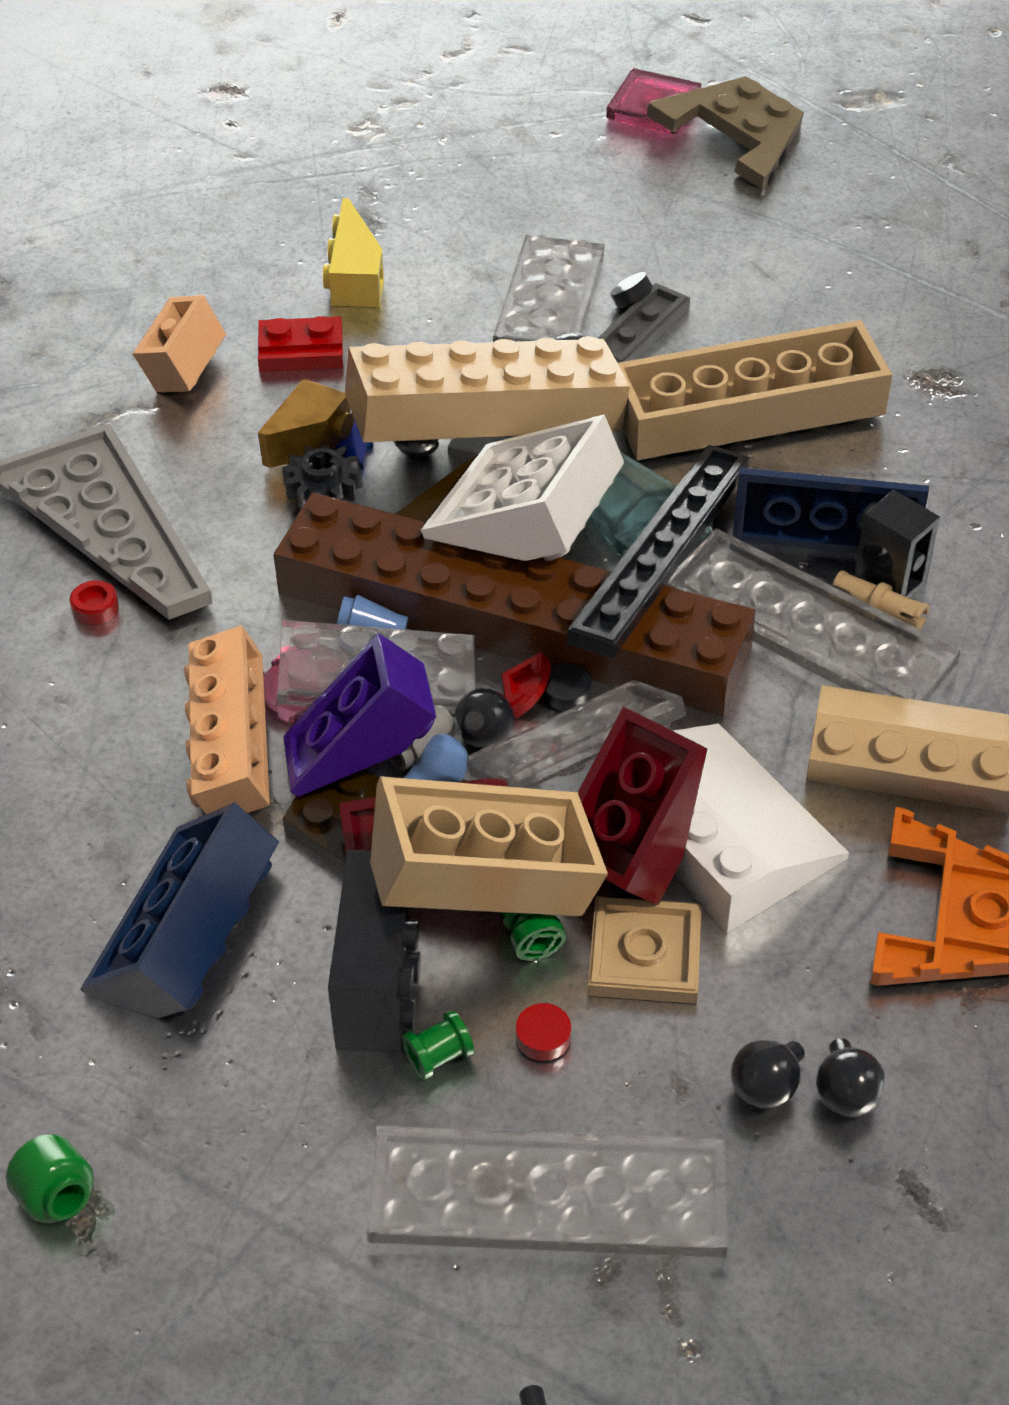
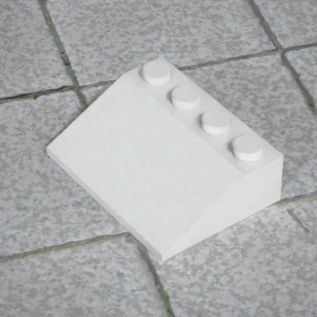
(530, 492)
(747, 836)

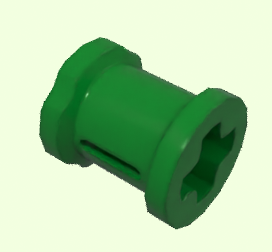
(438, 1044)

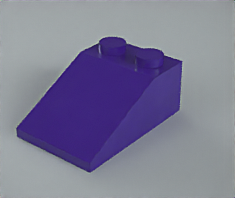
(360, 718)

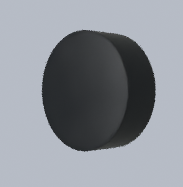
(631, 290)
(567, 687)

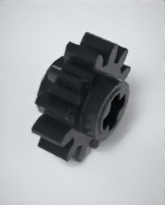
(322, 473)

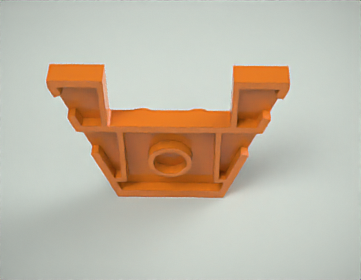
(971, 911)

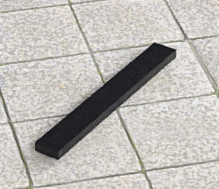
(656, 553)

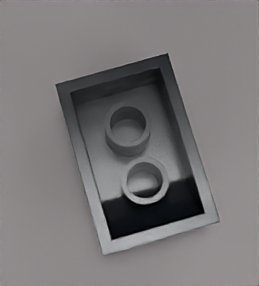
(371, 965)

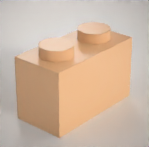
(179, 344)

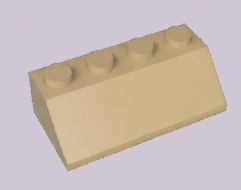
(911, 749)
(483, 848)

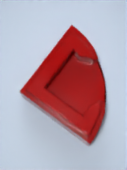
(526, 683)

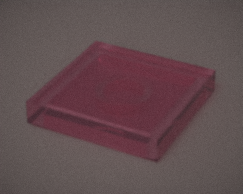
(638, 90)

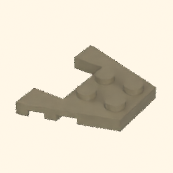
(743, 113)

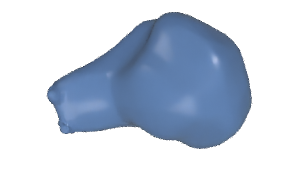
(441, 761)

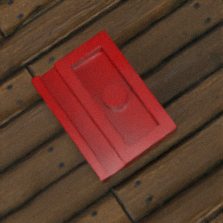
(300, 344)

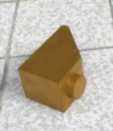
(307, 417)

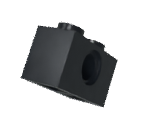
(896, 543)

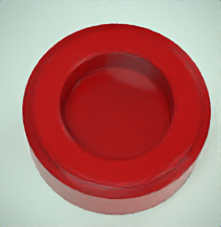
(94, 602)
(543, 1032)

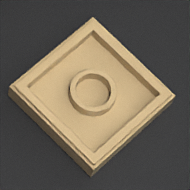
(645, 950)

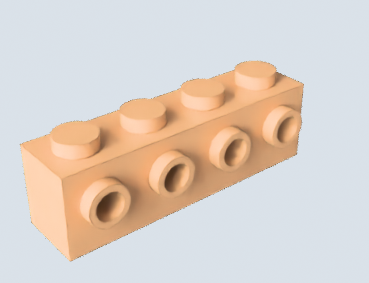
(226, 723)

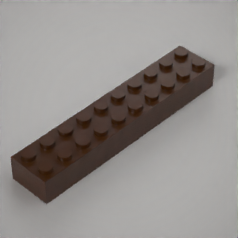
(509, 604)

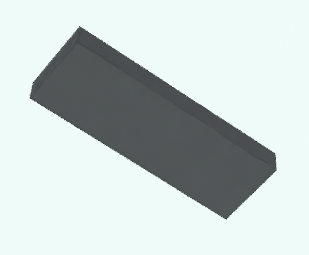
(645, 323)

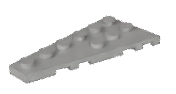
(104, 508)

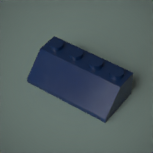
(808, 508)
(183, 914)

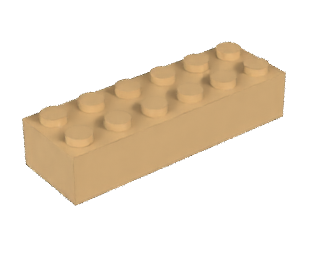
(482, 388)
(753, 389)

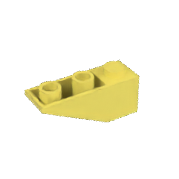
(355, 261)

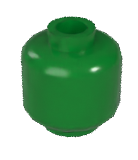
(50, 1178)

